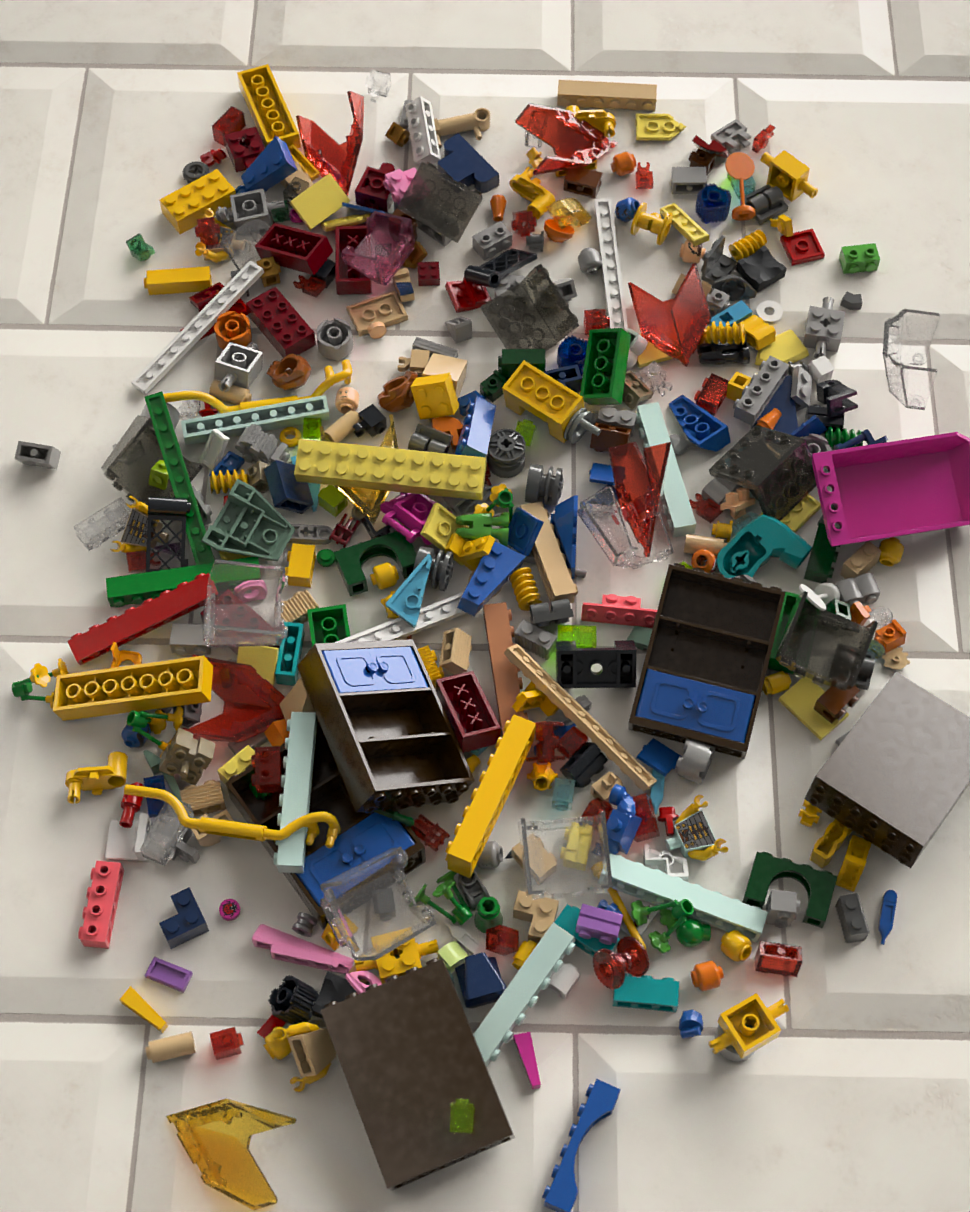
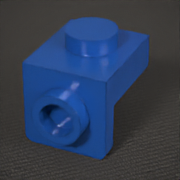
(464, 401)

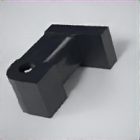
(835, 396)

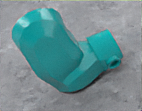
(757, 544)

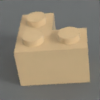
(538, 912)

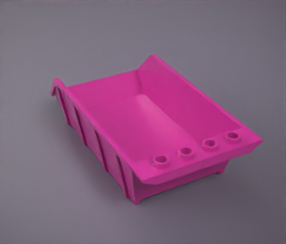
(894, 488)

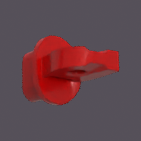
(213, 156)
(208, 411)
(668, 815)

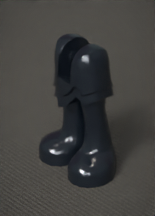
(714, 353)

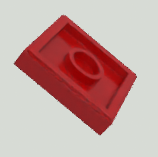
(802, 247)

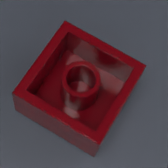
(428, 274)

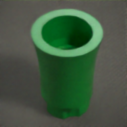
(487, 914)

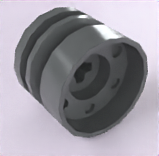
(506, 453)
(543, 485)
(441, 568)

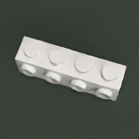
(422, 131)

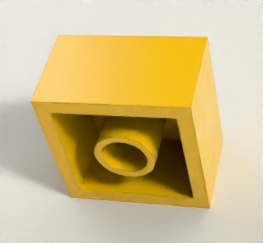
(434, 396)

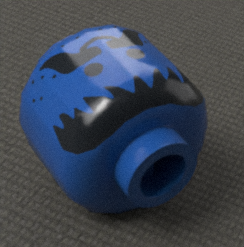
(626, 209)
(134, 739)

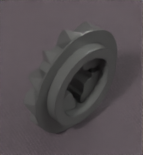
(190, 169)

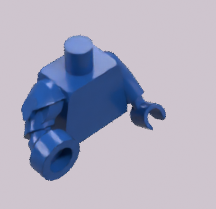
(622, 821)

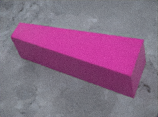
(527, 1055)

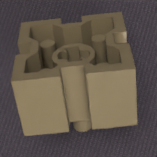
(187, 756)

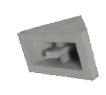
(460, 329)

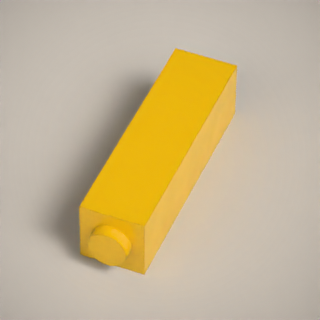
(178, 280)

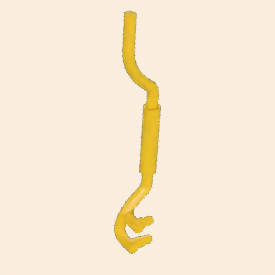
(330, 380)
(239, 829)

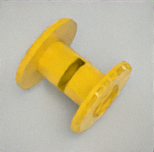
(652, 223)

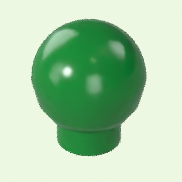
(693, 932)

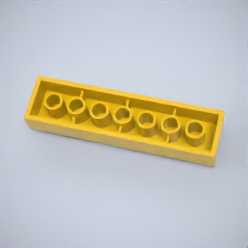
(133, 688)
(490, 796)

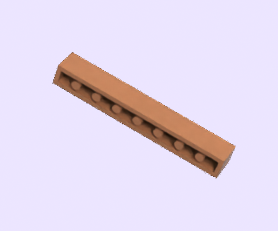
(504, 673)

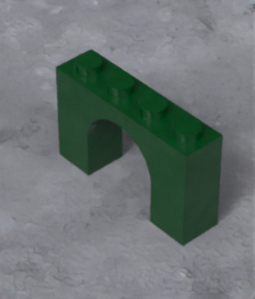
(351, 559)
(817, 883)

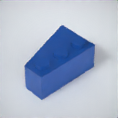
(269, 167)

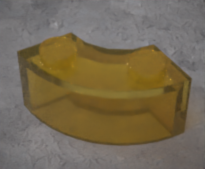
(568, 212)

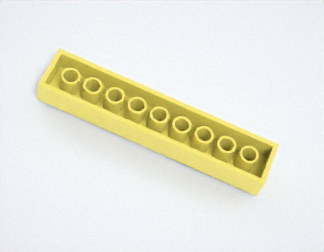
(390, 469)

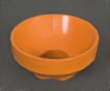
(557, 234)

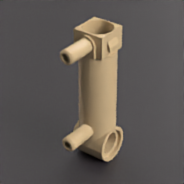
(475, 121)

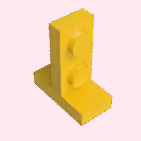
(470, 552)
(532, 699)
(853, 863)

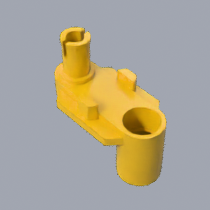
(598, 118)
(533, 192)
(97, 778)

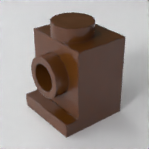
(702, 159)

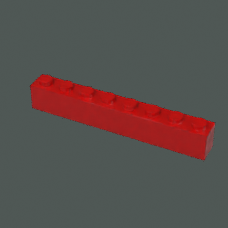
(139, 620)

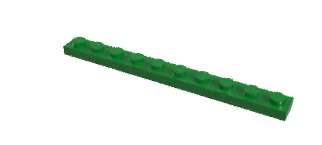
(178, 475)

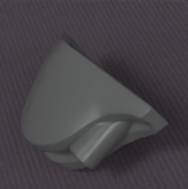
(735, 287)

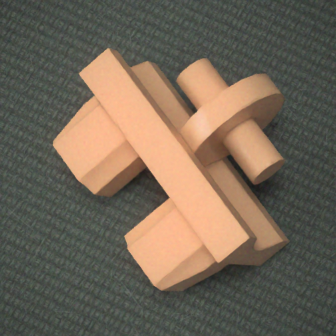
(737, 502)

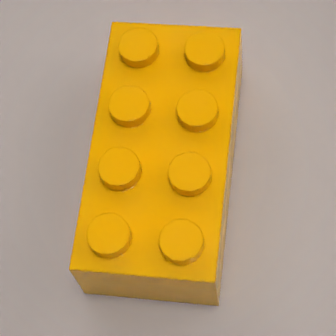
(190, 202)

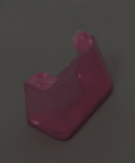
(383, 248)

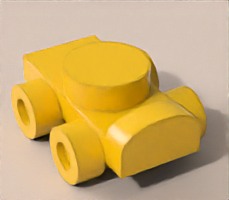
(809, 815)

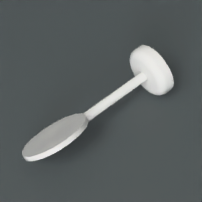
(822, 594)

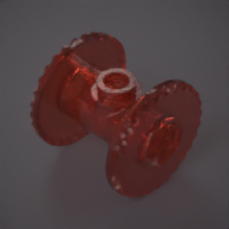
(547, 742)
(611, 966)

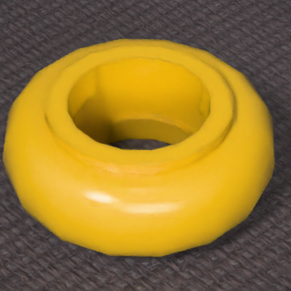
(290, 431)

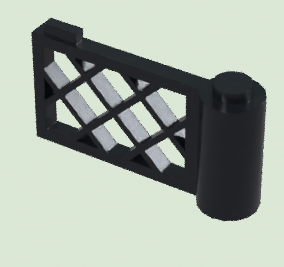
(494, 270)
(167, 509)

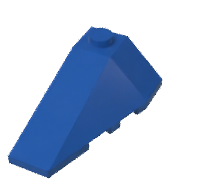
(566, 529)

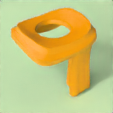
(122, 655)

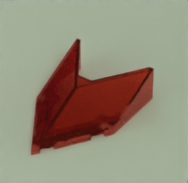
(572, 140)
(328, 154)
(677, 323)
(640, 486)
(248, 704)

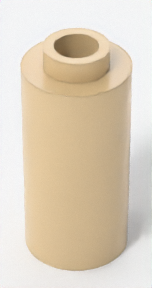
(235, 395)
(342, 426)
(695, 543)
(171, 1047)

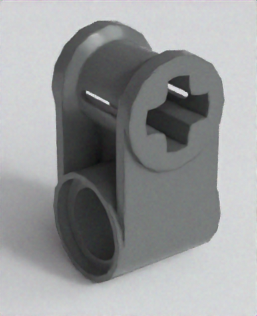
(472, 891)

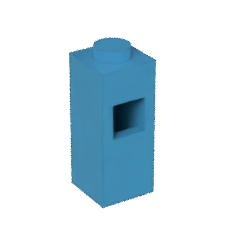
(735, 313)

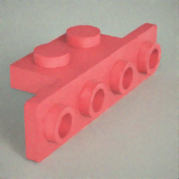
(619, 611)

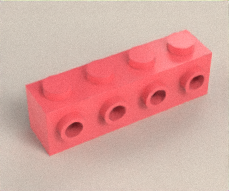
(101, 905)

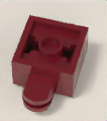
(243, 151)
(371, 189)

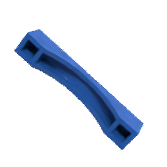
(600, 1104)

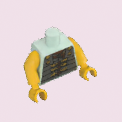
(694, 834)

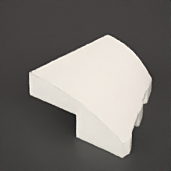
(665, 862)

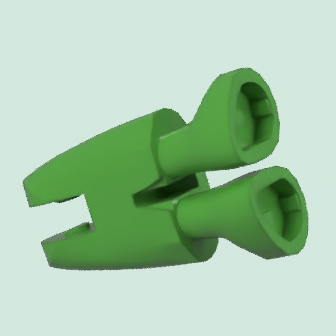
(481, 525)

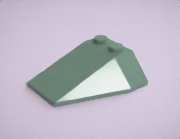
(249, 526)

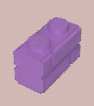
(598, 924)

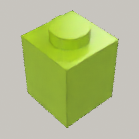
(332, 500)

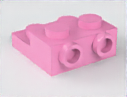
(398, 182)

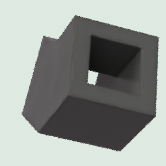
(851, 301)

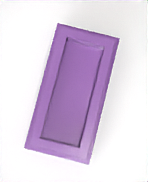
(168, 974)

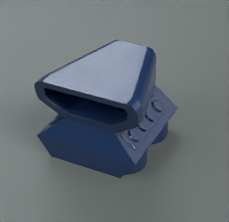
(480, 980)

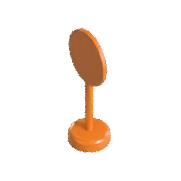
(741, 168)

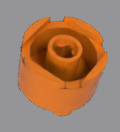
(232, 328)

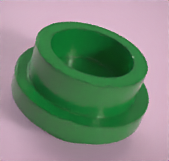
(325, 557)

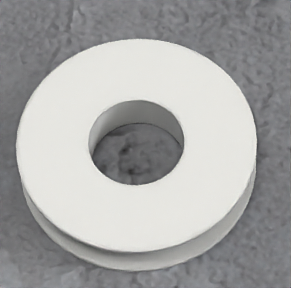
(769, 305)

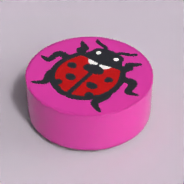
(229, 909)

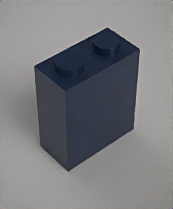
(285, 490)

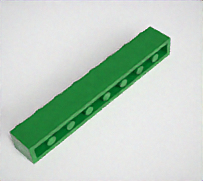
(149, 585)

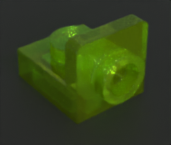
(527, 430)

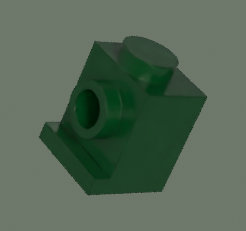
(492, 386)

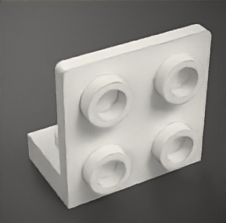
(126, 842)

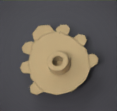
(896, 659)

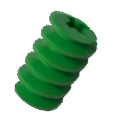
(840, 437)

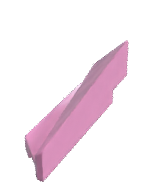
(299, 951)

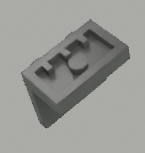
(716, 263)

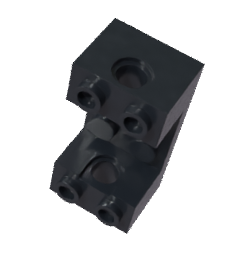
(575, 665)

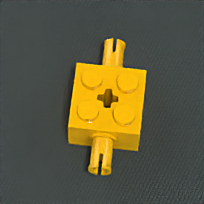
(788, 175)
(409, 954)
(749, 1012)

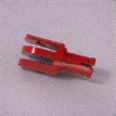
(130, 805)

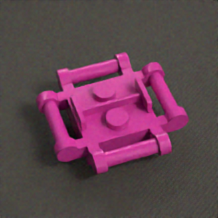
(411, 511)

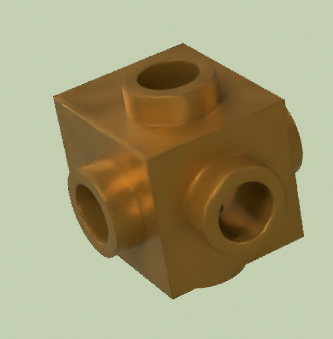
(271, 271)

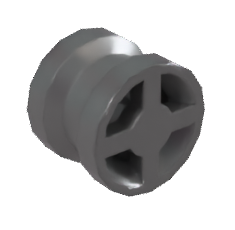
(304, 924)

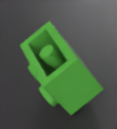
(859, 258)

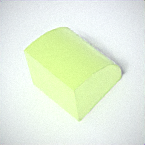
(452, 955)

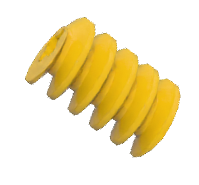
(748, 245)
(725, 334)
(226, 481)
(524, 588)

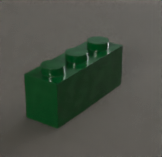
(821, 557)

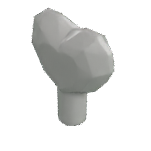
(680, 444)

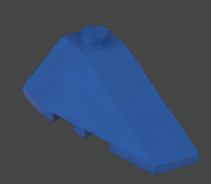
(700, 425)

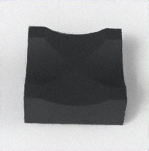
(761, 269)
(333, 989)

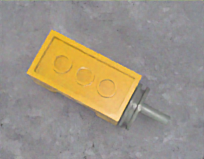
(549, 401)

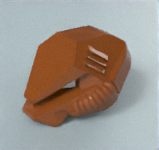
(292, 378)
(397, 393)

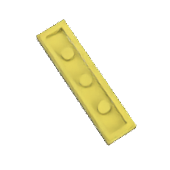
(685, 224)

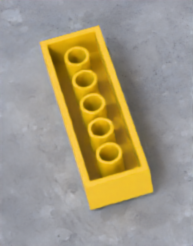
(267, 106)

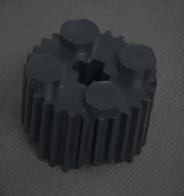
(293, 1001)

